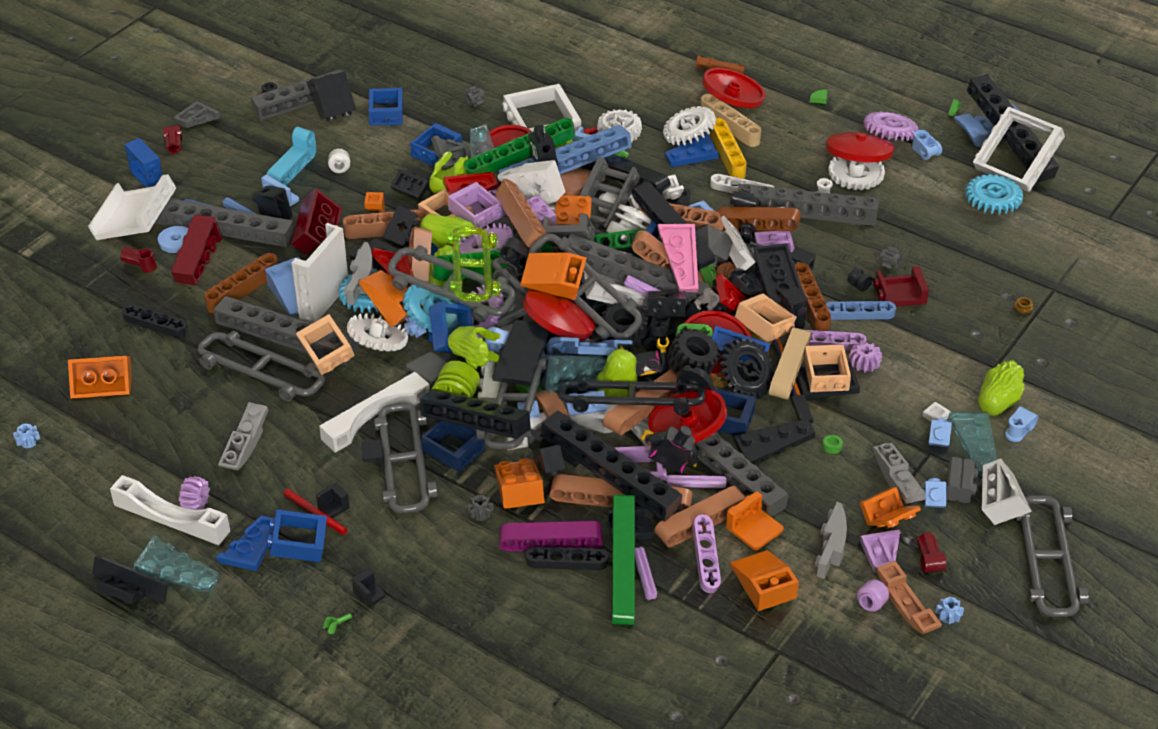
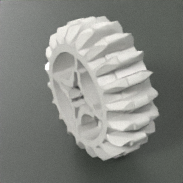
(628, 120)

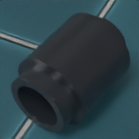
(743, 199)

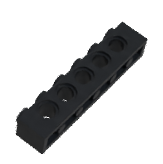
(475, 413)

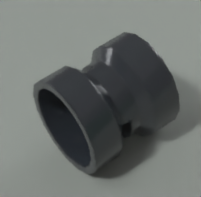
(860, 279)

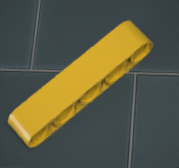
(728, 149)

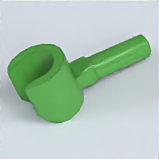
(331, 622)

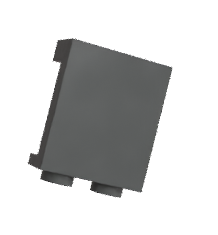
(583, 229)

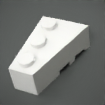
(1001, 493)

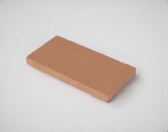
(575, 180)

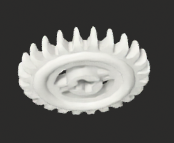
(689, 125)
(857, 176)
(377, 330)

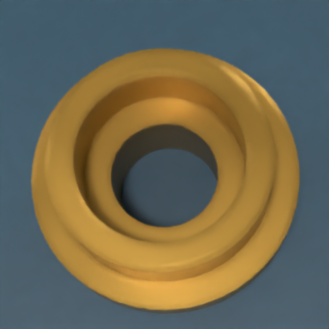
(1023, 305)

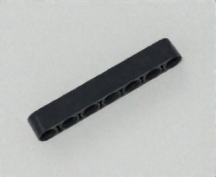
(657, 179)
(663, 213)
(518, 256)

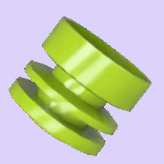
(458, 378)

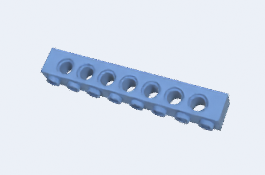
(588, 149)

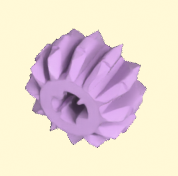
(865, 357)
(194, 493)

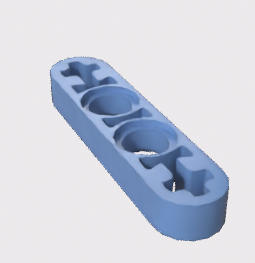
(886, 310)

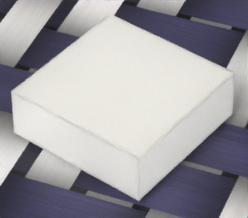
(936, 411)

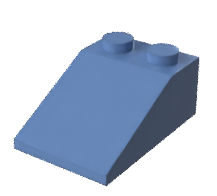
(281, 283)

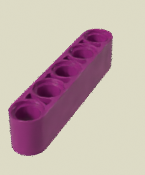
(550, 534)

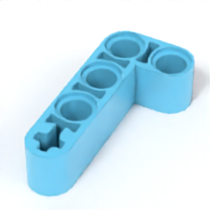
(296, 157)

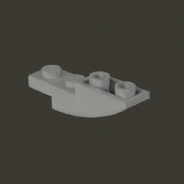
(361, 268)
(244, 438)
(896, 473)
(833, 540)

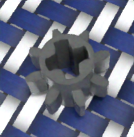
(474, 96)
(890, 258)
(480, 507)

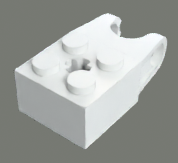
(536, 180)

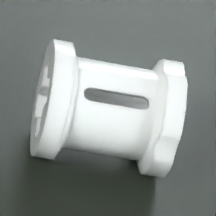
(824, 185)

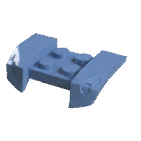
(977, 128)
(573, 346)

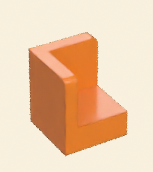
(374, 201)

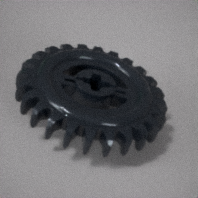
(738, 371)

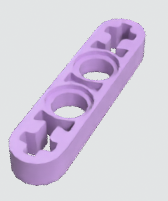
(830, 336)
(706, 553)

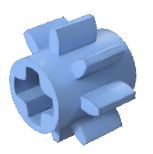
(412, 328)
(26, 435)
(949, 610)

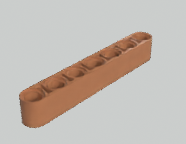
(520, 212)
(625, 417)
(596, 491)

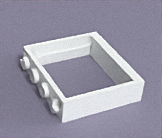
(538, 96)
(1027, 182)

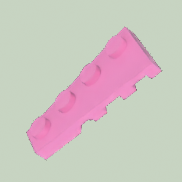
(680, 249)

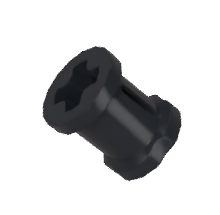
(746, 232)

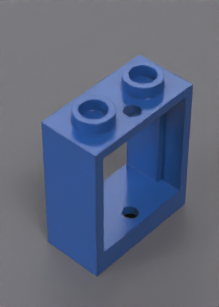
(394, 114)
(420, 144)
(146, 165)
(439, 322)
(292, 549)

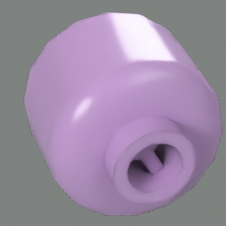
(873, 595)

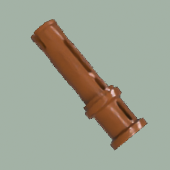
(708, 63)

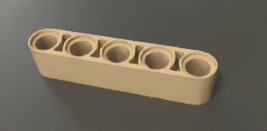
(739, 125)
(789, 363)

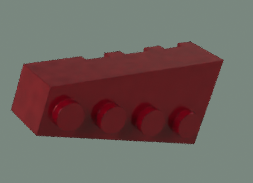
(196, 249)

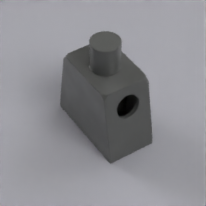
(717, 241)
(428, 367)

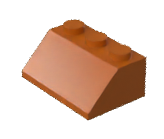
(100, 376)

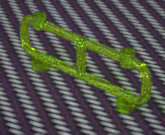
(492, 288)

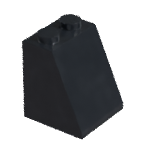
(332, 95)

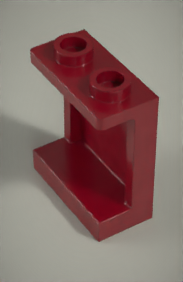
(902, 289)

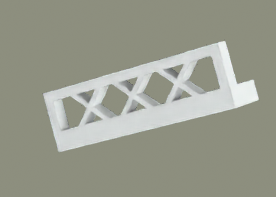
(739, 252)

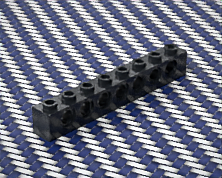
(1018, 136)
(611, 465)

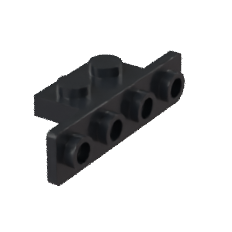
(126, 582)

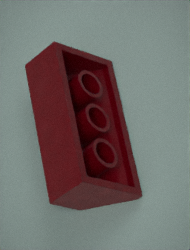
(313, 215)

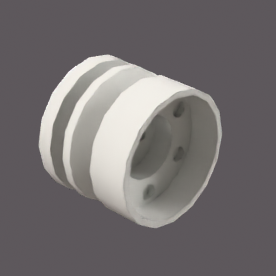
(630, 220)

